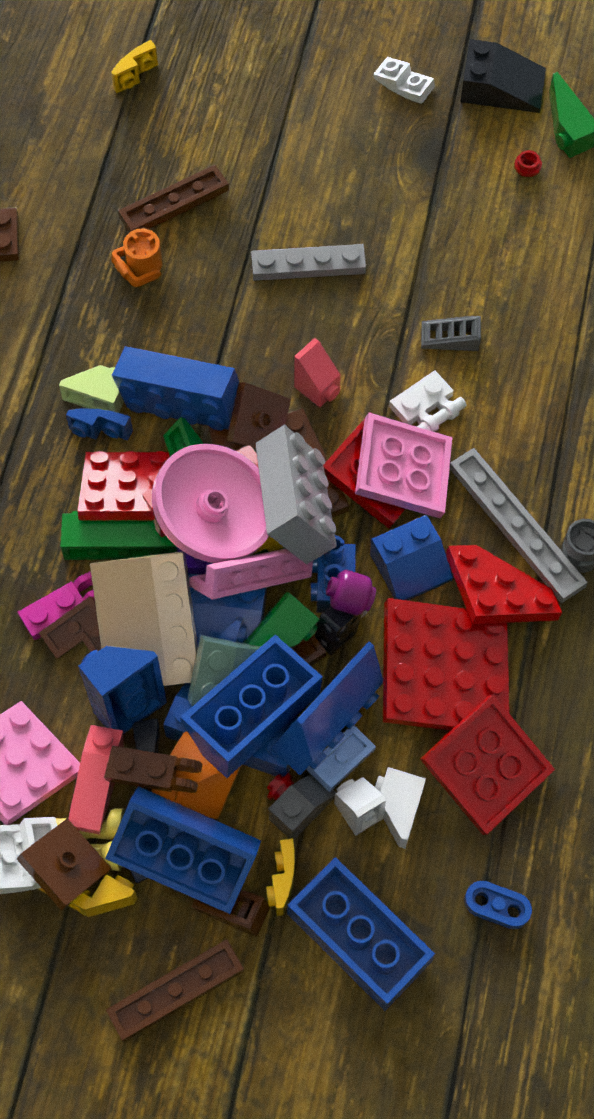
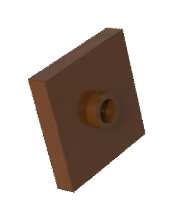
(256, 414)
(64, 864)

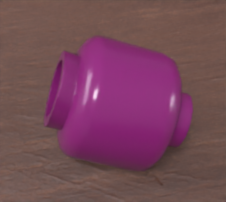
(351, 592)

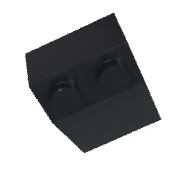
(501, 78)

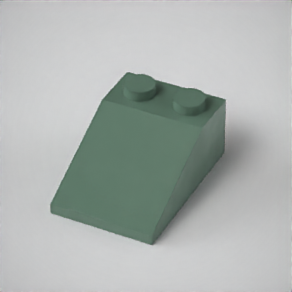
(214, 662)

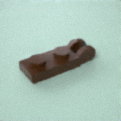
(150, 770)

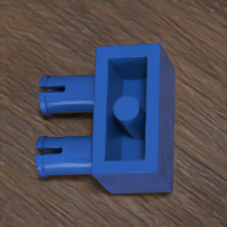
(331, 565)

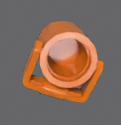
(142, 257)

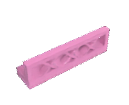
(250, 574)

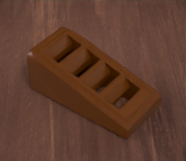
(246, 920)

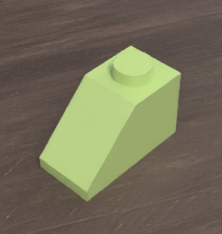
(92, 389)

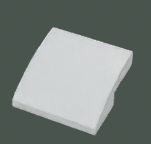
(13, 841)

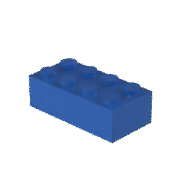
(176, 387)
(360, 933)

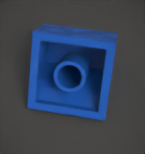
(411, 559)

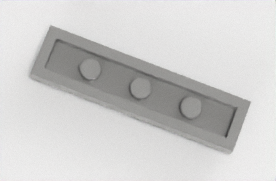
(308, 262)

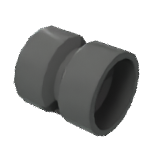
(579, 545)

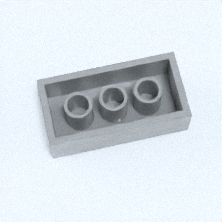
(295, 494)

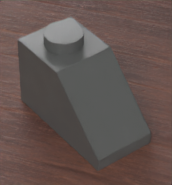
(299, 806)

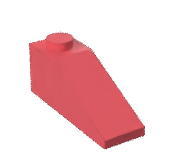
(91, 790)

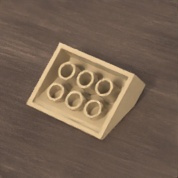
(148, 608)

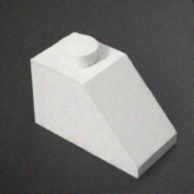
(402, 800)
(360, 804)

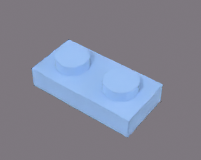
(342, 758)

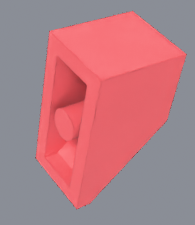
(316, 374)

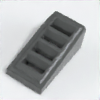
(461, 342)

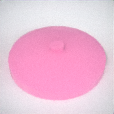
(210, 503)

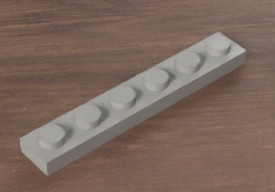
(518, 525)

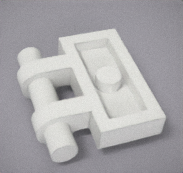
(424, 397)

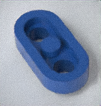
(498, 902)

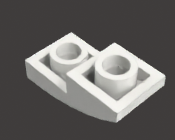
(398, 78)

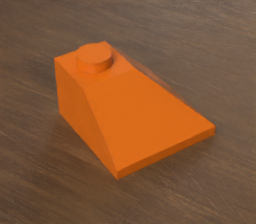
(212, 785)

